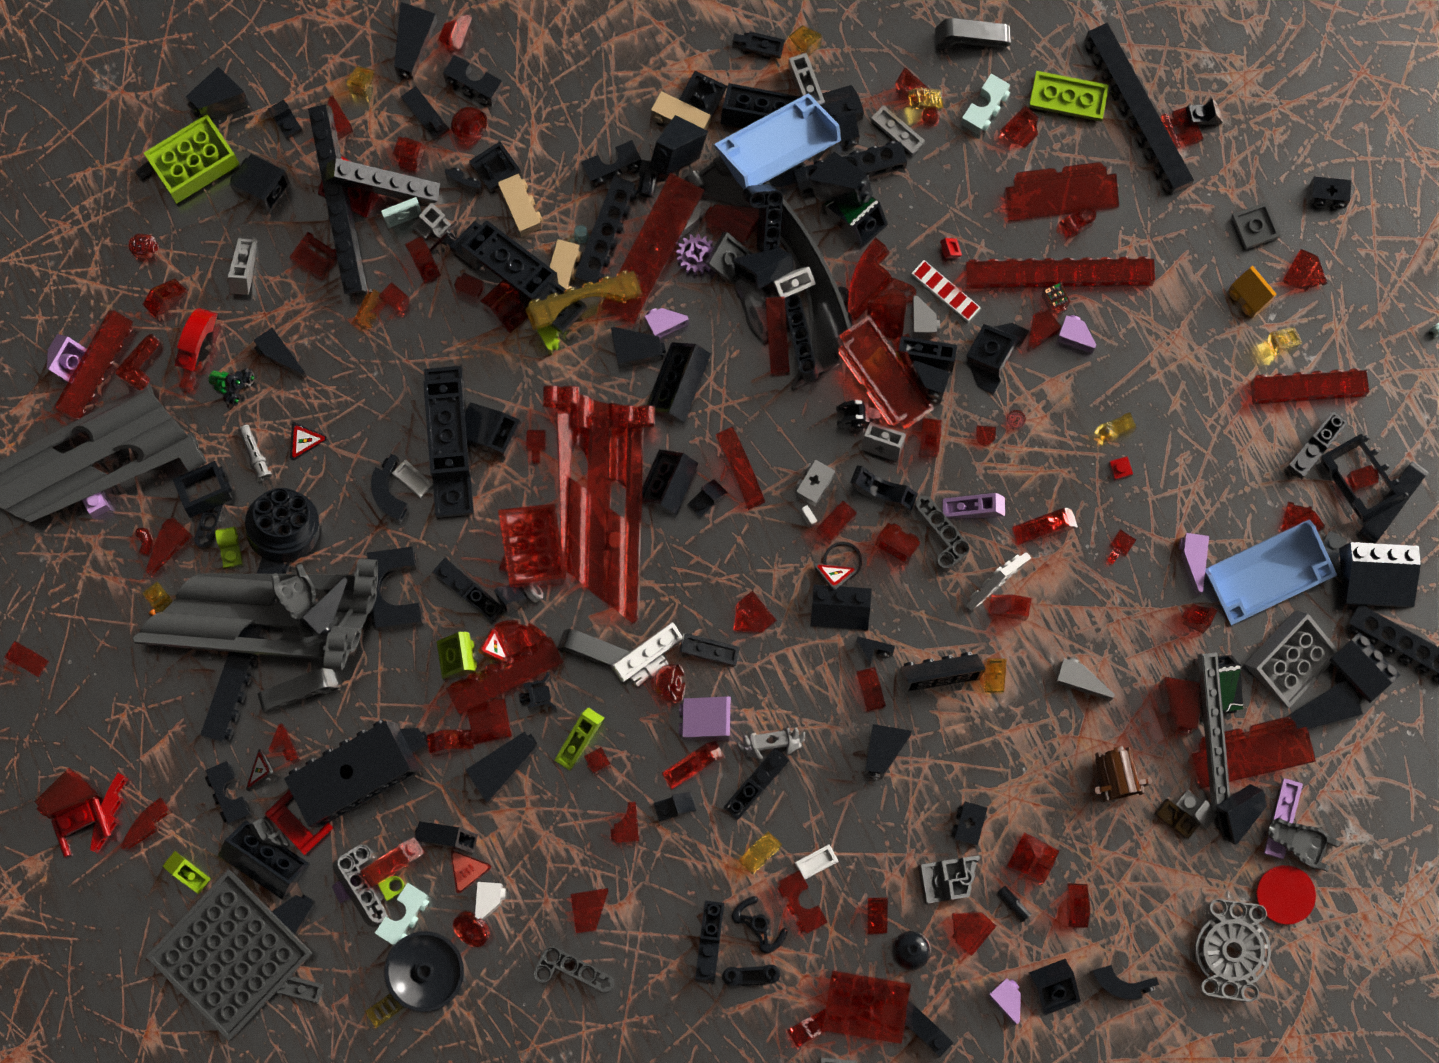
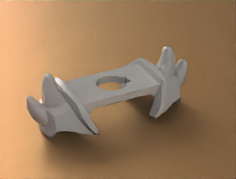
(756, 743)

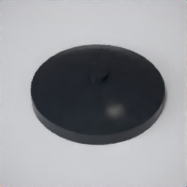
(423, 971)

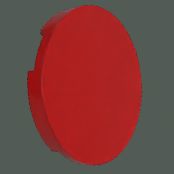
(1286, 894)

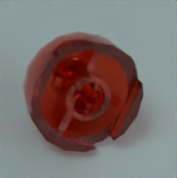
(468, 124)
(668, 683)

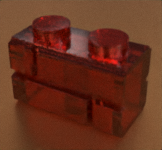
(836, 522)

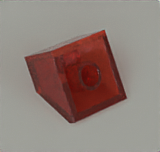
(898, 543)

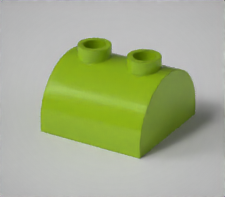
(456, 655)

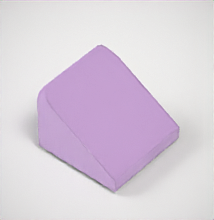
(340, 892)

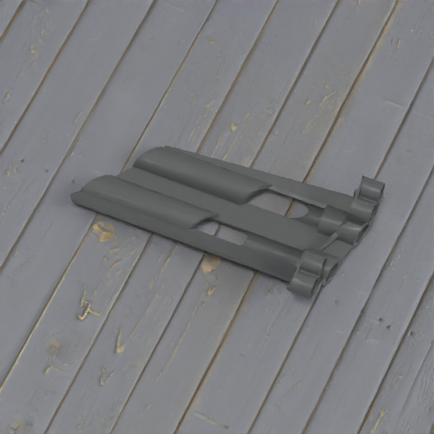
(44, 480)
(217, 606)

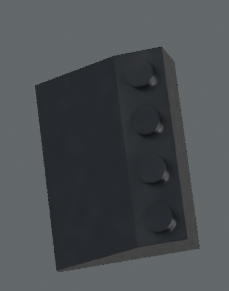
(1380, 574)
(941, 672)

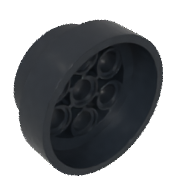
(268, 541)

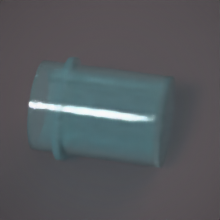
(581, 234)

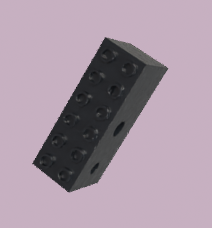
(378, 763)

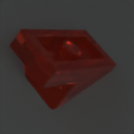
(907, 82)
(26, 659)
(282, 739)
(877, 915)

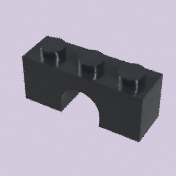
(485, 89)
(598, 172)
(232, 809)

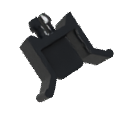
(537, 695)

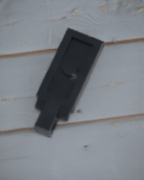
(760, 44)

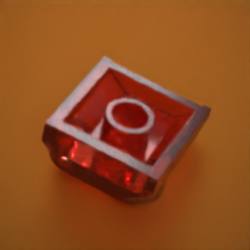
(489, 721)

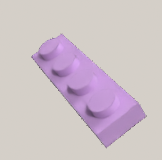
(1285, 809)

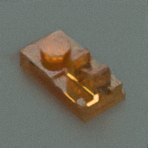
(369, 302)

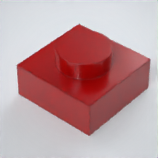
(950, 248)
(1120, 468)

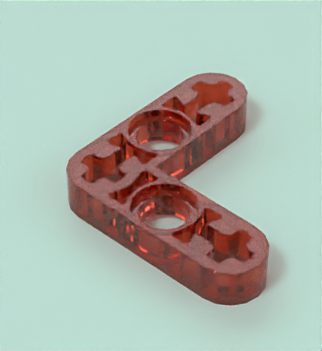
(129, 369)

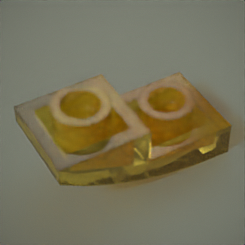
(157, 597)
(760, 852)

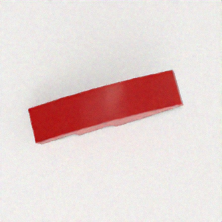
(109, 807)

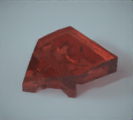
(1305, 271)
(1298, 514)
(753, 614)
(971, 930)

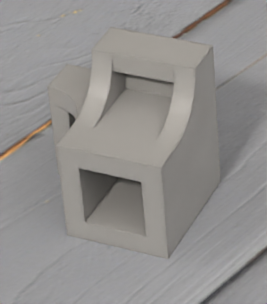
(431, 221)

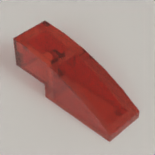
(146, 824)

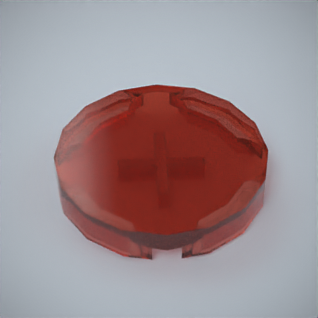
(471, 929)

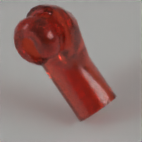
(146, 539)

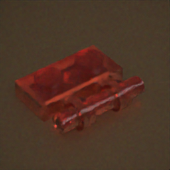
(1188, 133)

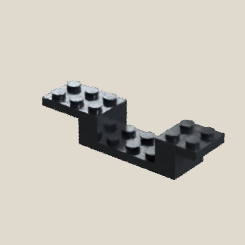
(516, 266)
(448, 441)

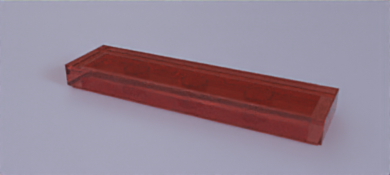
(777, 335)

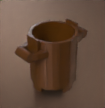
(1118, 775)

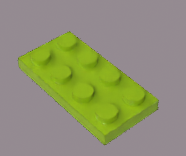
(1069, 96)

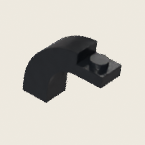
(883, 491)
(386, 502)

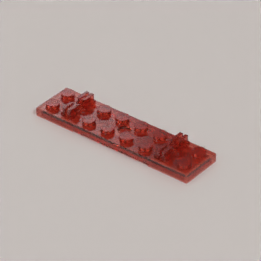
(662, 230)

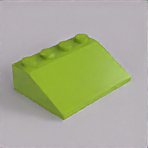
(191, 158)

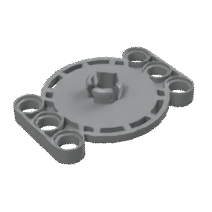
(1247, 940)

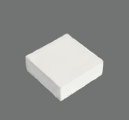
(808, 516)

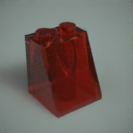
(1181, 704)
(65, 795)

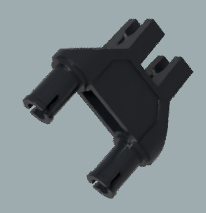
(751, 976)

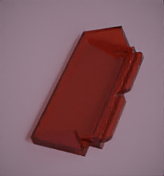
(1061, 193)
(883, 374)
(1259, 751)

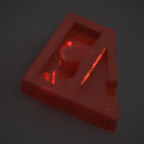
(587, 909)

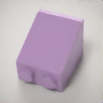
(705, 719)

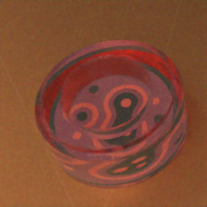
(1015, 419)

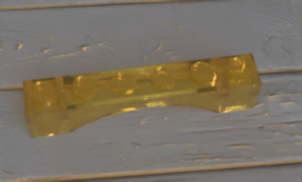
(619, 288)

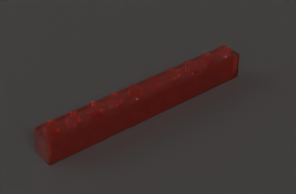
(1069, 272)

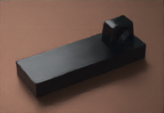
(425, 113)
(709, 649)

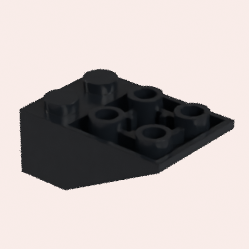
(491, 429)

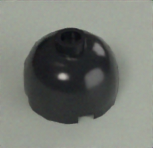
(911, 950)

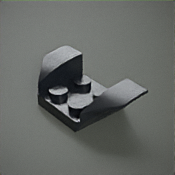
(991, 353)

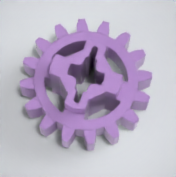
(704, 251)

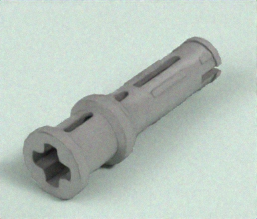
(257, 461)

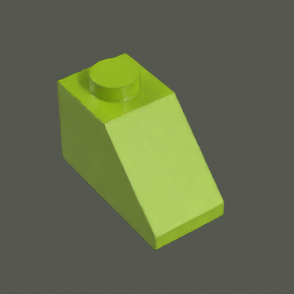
(186, 872)

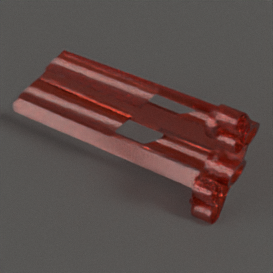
(595, 540)

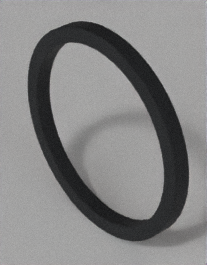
(848, 544)

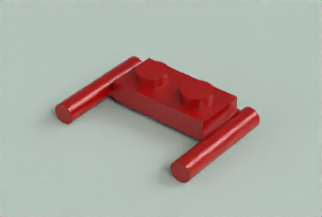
(78, 819)
(292, 827)

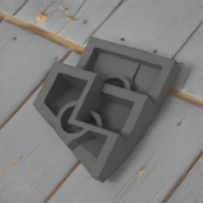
(947, 879)

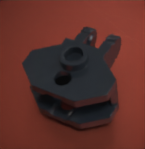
(856, 414)

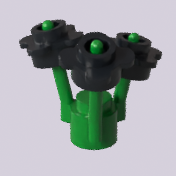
(232, 382)

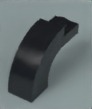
(1115, 987)

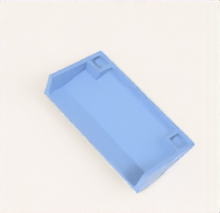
(778, 141)
(1270, 572)

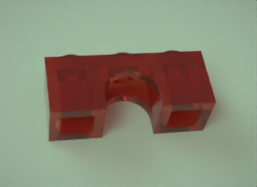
(808, 919)

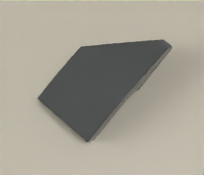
(266, 833)

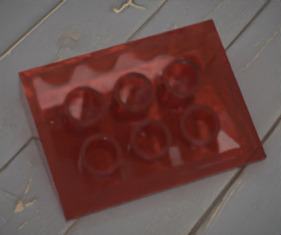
(532, 545)

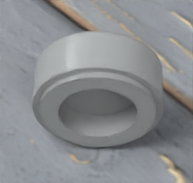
(534, 592)

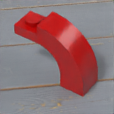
(192, 336)

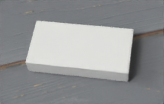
(412, 479)
(816, 862)

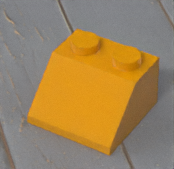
(1252, 292)

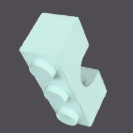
(977, 117)
(414, 902)

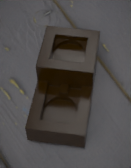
(1177, 819)

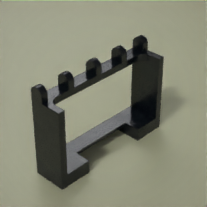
(1357, 505)

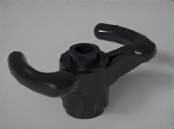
(758, 925)

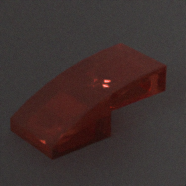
(871, 689)

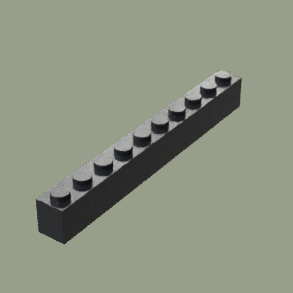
(1139, 109)
(337, 202)
(236, 675)

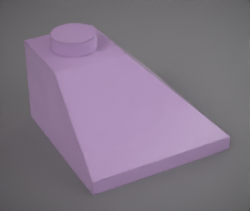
(64, 356)

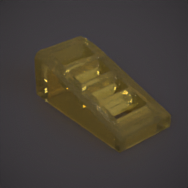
(915, 98)
(373, 1017)

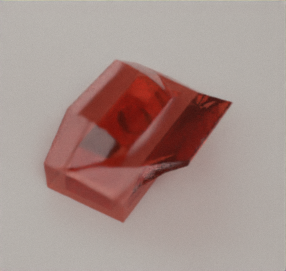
(454, 33)
(1021, 127)

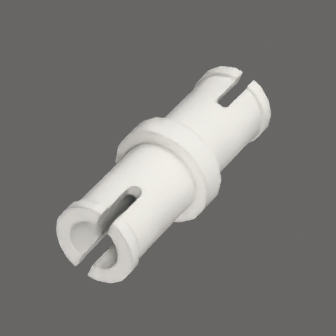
(648, 671)

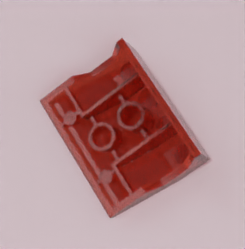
(866, 1006)

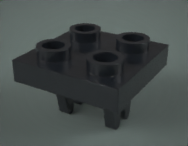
(703, 93)
(494, 166)

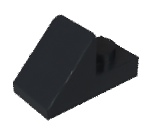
(1204, 114)
(285, 119)
(707, 498)
(868, 647)
(674, 806)

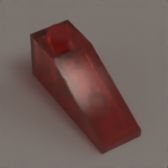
(1045, 526)
(168, 543)
(693, 764)
(392, 862)

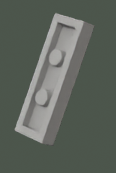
(897, 130)

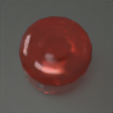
(930, 116)

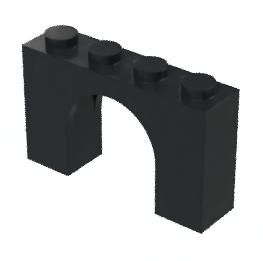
(387, 615)

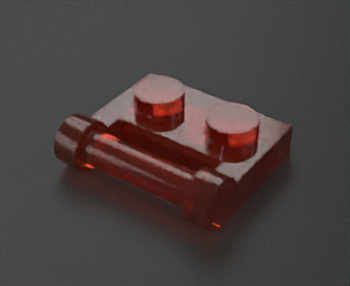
(311, 260)

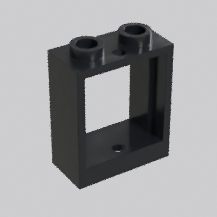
(208, 501)

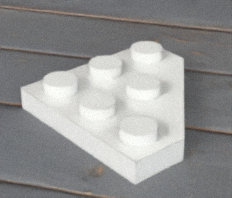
(997, 580)

